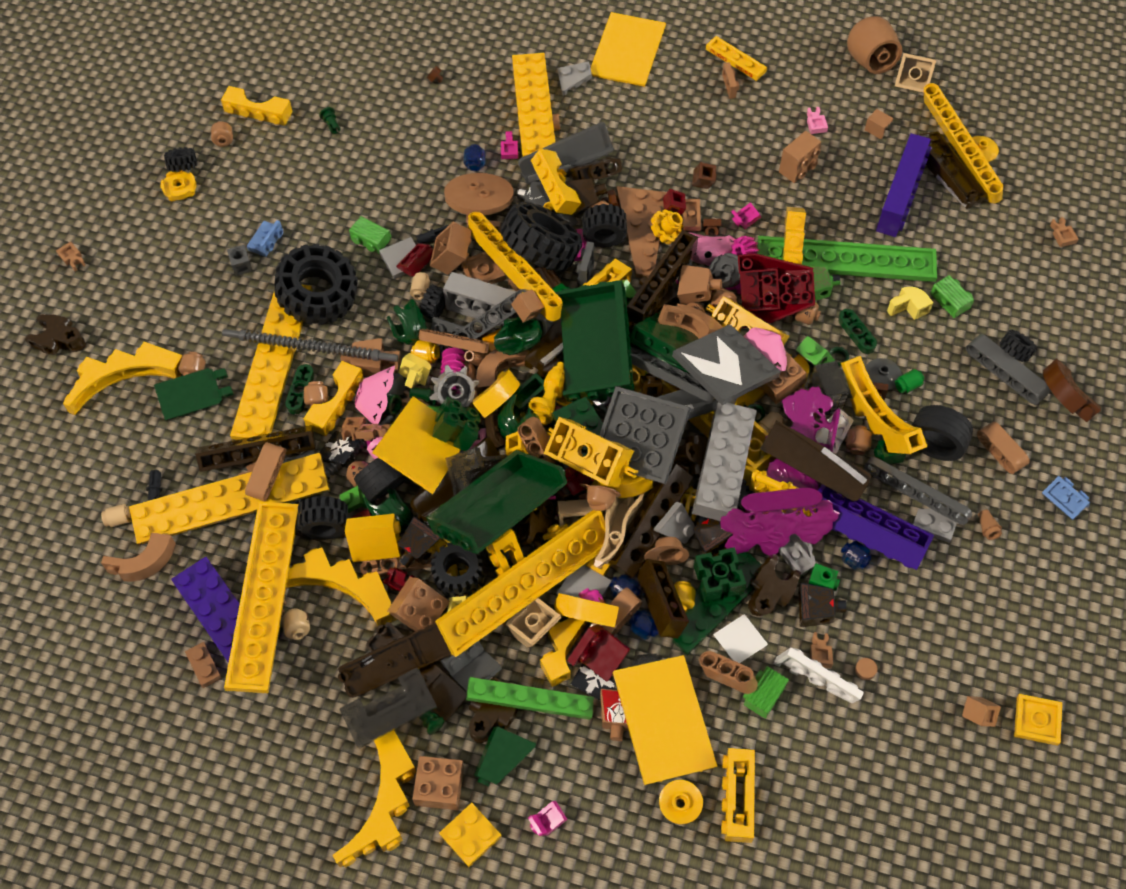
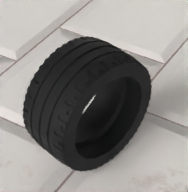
(944, 431)
(377, 479)

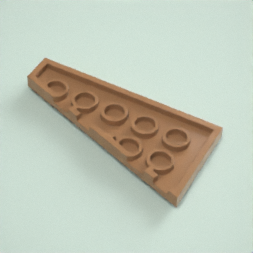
(639, 209)

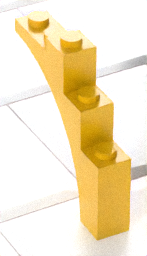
(794, 234)
(120, 366)
(881, 419)
(366, 590)
(391, 801)

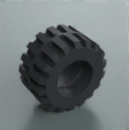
(604, 225)
(322, 517)
(457, 584)

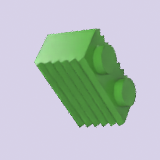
(369, 235)
(952, 296)
(767, 693)

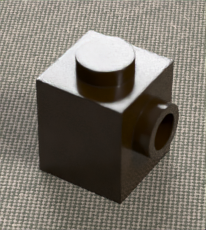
(651, 385)

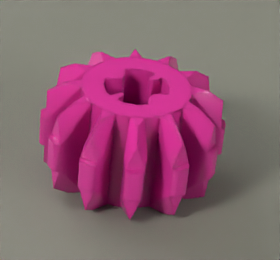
(744, 245)

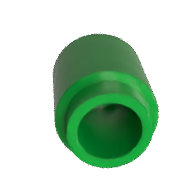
(909, 381)

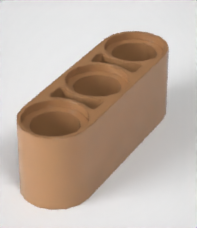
(535, 436)
(1003, 447)
(265, 471)
(628, 605)
(735, 678)

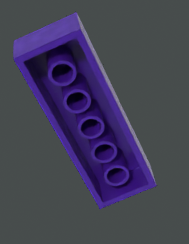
(904, 185)
(879, 529)
(210, 602)

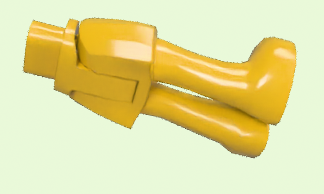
(553, 389)

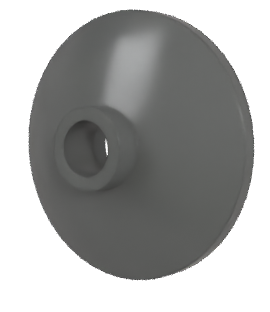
(876, 375)

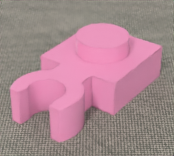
(816, 123)

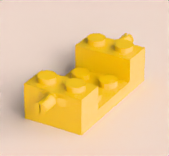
(732, 313)
(605, 459)

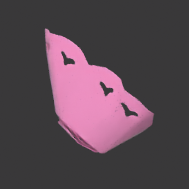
(713, 245)
(769, 345)
(372, 392)

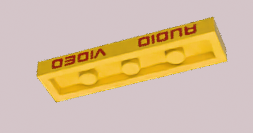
(736, 58)

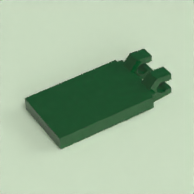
(191, 393)

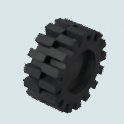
(180, 159)
(433, 302)
(1018, 345)

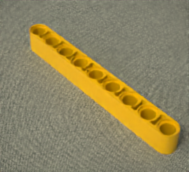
(962, 142)
(513, 265)

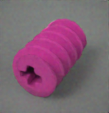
(454, 358)

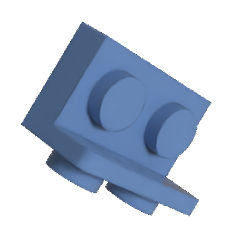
(265, 238)
(1066, 497)

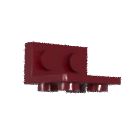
(599, 652)

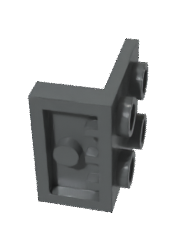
(471, 663)

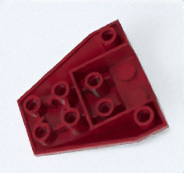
(774, 286)

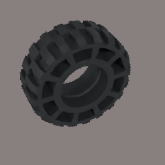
(541, 236)
(321, 263)

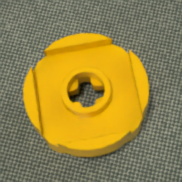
(175, 192)

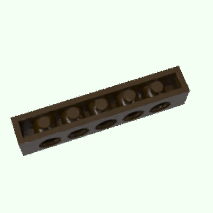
(662, 277)
(249, 448)
(641, 523)

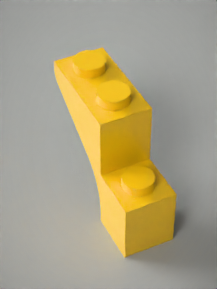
(563, 637)

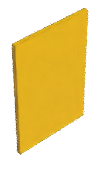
(627, 49)
(413, 450)
(664, 719)

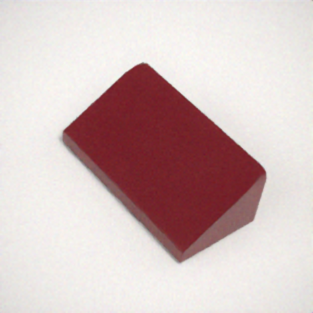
(415, 259)

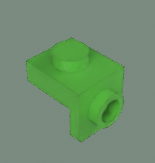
(353, 499)

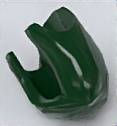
(411, 320)
(517, 336)
(510, 416)
(392, 505)

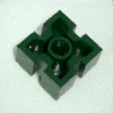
(457, 424)
(729, 578)

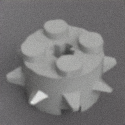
(450, 379)

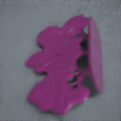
(800, 410)
(775, 527)

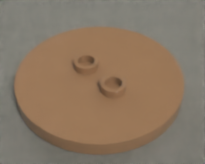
(479, 193)

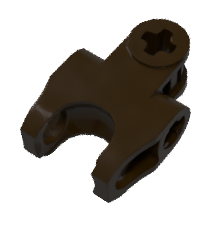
(602, 169)
(58, 335)
(692, 454)
(535, 525)
(771, 589)
(488, 717)

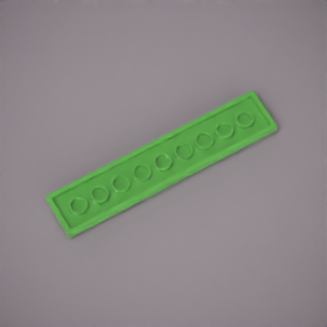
(861, 258)

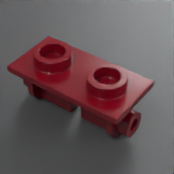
(396, 579)

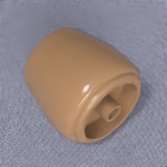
(875, 38)

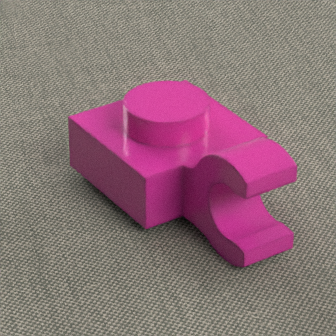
(509, 148)

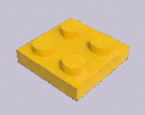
(1038, 719)
(470, 834)

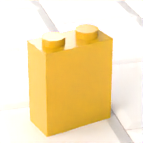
(373, 537)

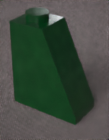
(501, 755)

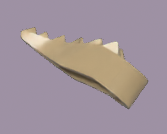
(616, 522)

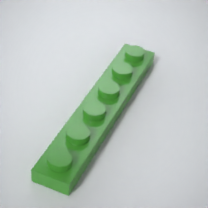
(529, 698)

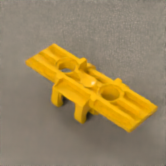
(759, 482)

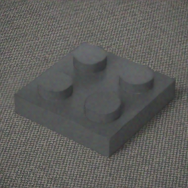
(586, 267)

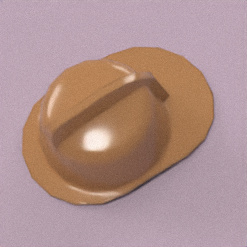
(600, 497)
(668, 550)

